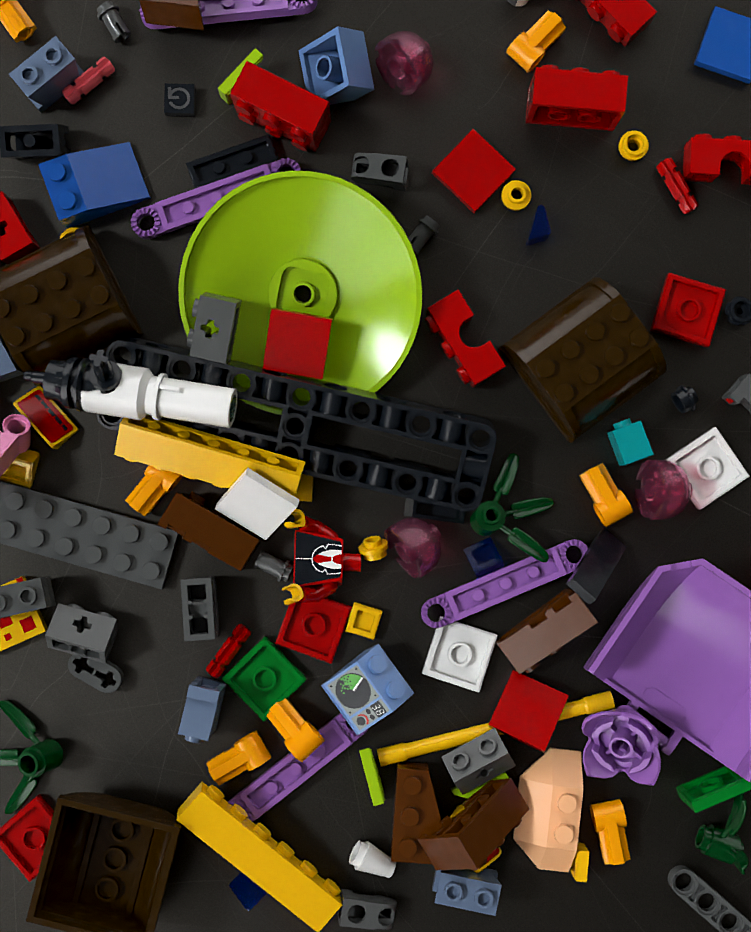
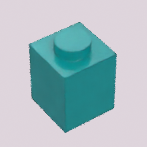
(629, 442)

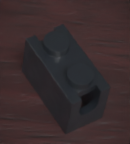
(34, 141)

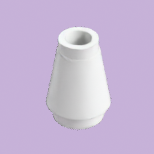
(371, 860)

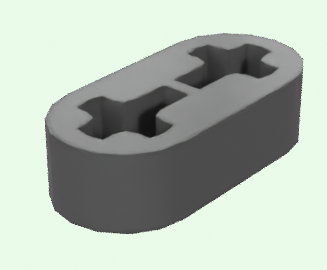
(93, 678)

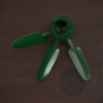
(519, 510)
(33, 760)
(725, 843)

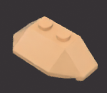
(554, 799)

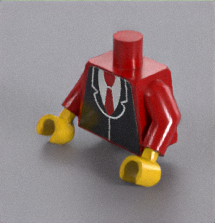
(317, 560)

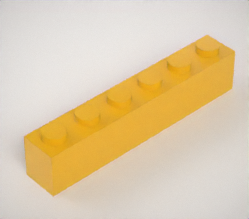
(202, 454)
(260, 856)

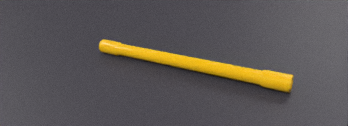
(404, 751)

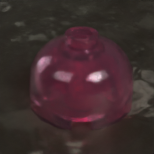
(404, 61)
(663, 489)
(415, 544)

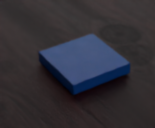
(727, 45)

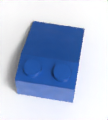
(93, 183)

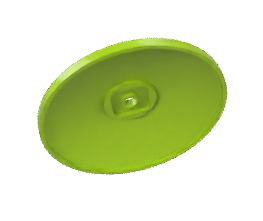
(318, 235)

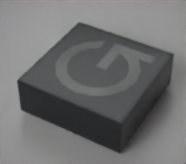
(179, 100)

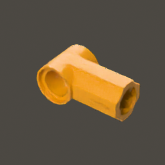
(16, 20)
(531, 46)
(152, 489)
(609, 502)
(299, 735)
(245, 755)
(609, 822)

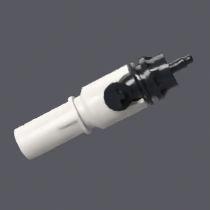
(133, 391)

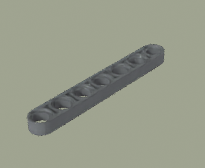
(719, 907)

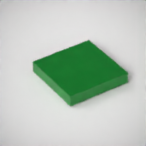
(264, 677)
(712, 788)

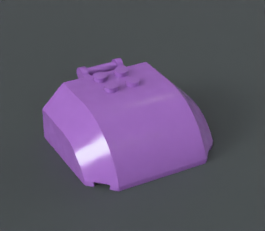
(686, 659)

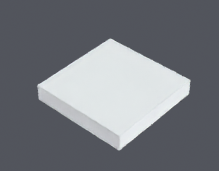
(710, 467)
(257, 504)
(460, 655)

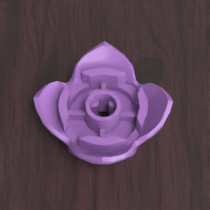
(608, 755)

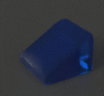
(539, 227)
(484, 558)
(246, 891)

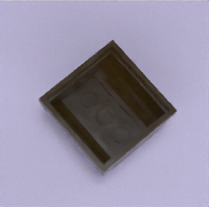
(62, 303)
(585, 357)
(104, 865)

